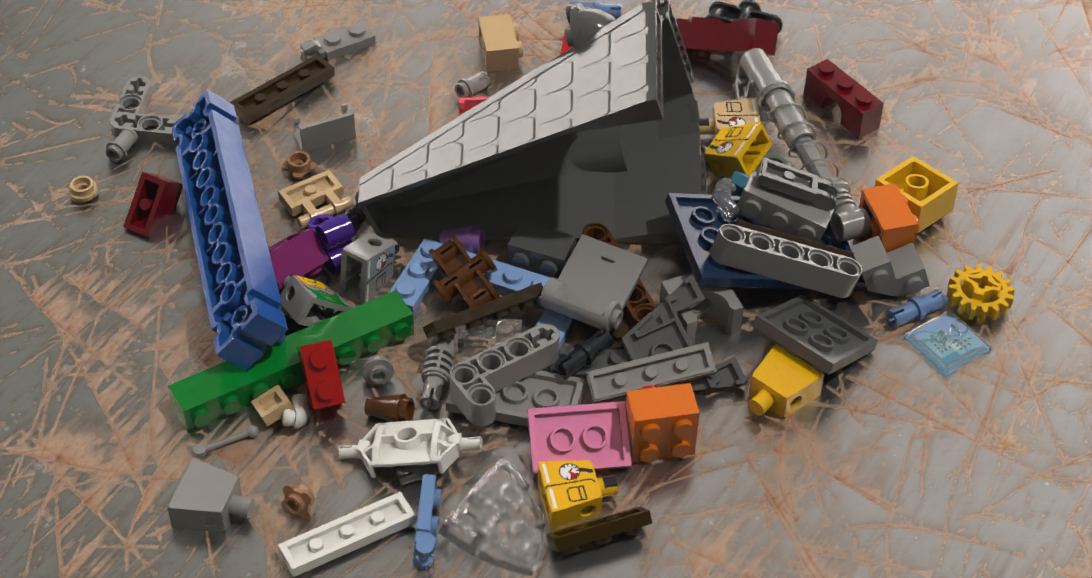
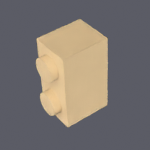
(499, 42)

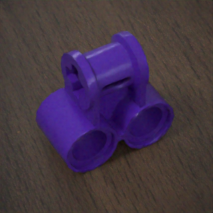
(333, 235)

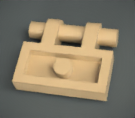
(313, 192)

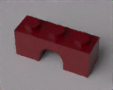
(858, 107)

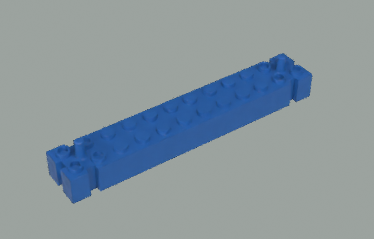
(228, 232)

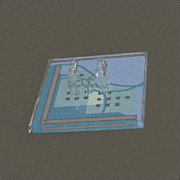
(947, 342)

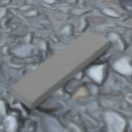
(657, 370)

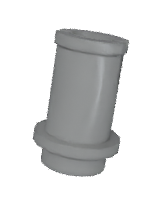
(472, 85)
(117, 149)

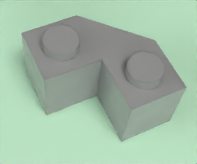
(892, 272)

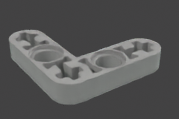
(135, 117)

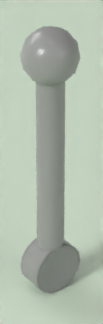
(201, 450)

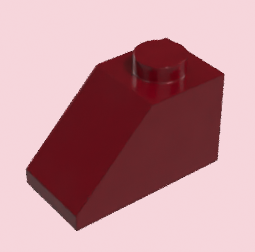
(152, 203)

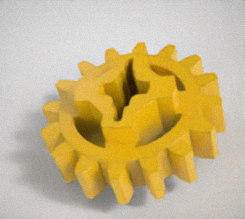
(980, 292)

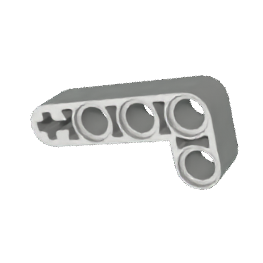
(482, 375)

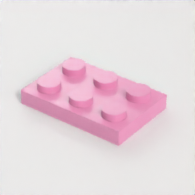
(580, 433)

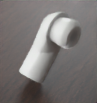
(300, 414)

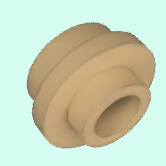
(82, 189)

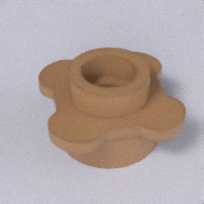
(299, 164)
(298, 500)

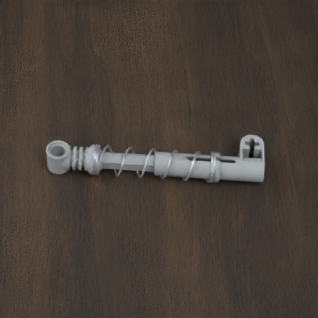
(759, 79)

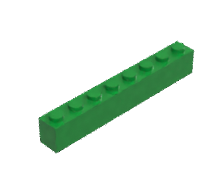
(230, 388)

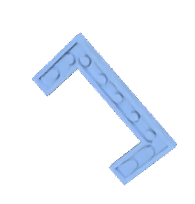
(422, 271)

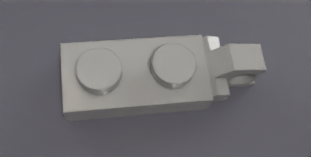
(339, 42)

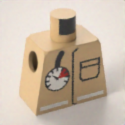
(730, 114)

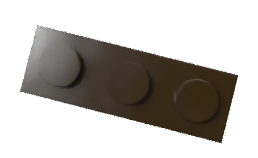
(599, 530)

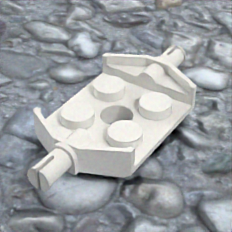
(431, 443)

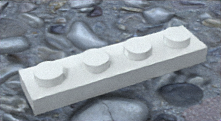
(346, 534)

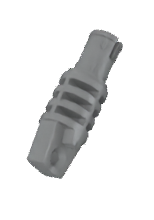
(436, 370)

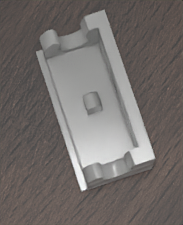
(325, 131)

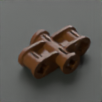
(463, 274)

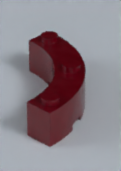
(715, 37)

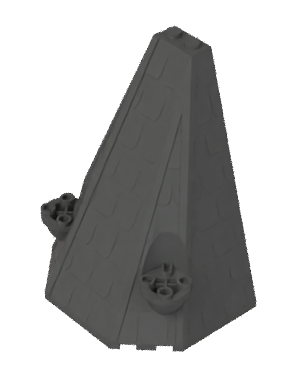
(562, 146)

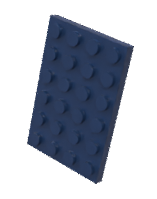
(697, 225)

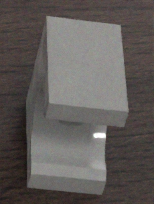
(719, 305)

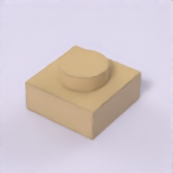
(271, 405)

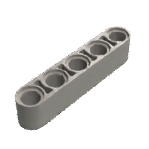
(785, 260)

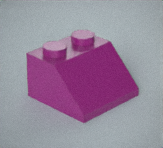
(297, 255)

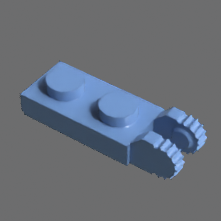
(426, 523)

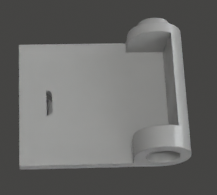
(594, 283)

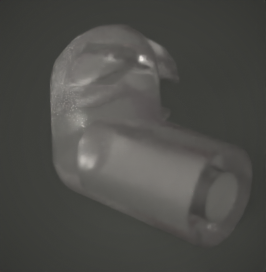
(722, 196)

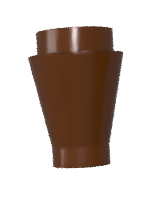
(390, 408)

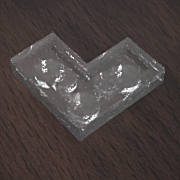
(489, 333)

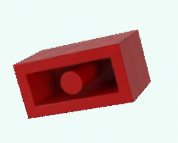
(321, 374)

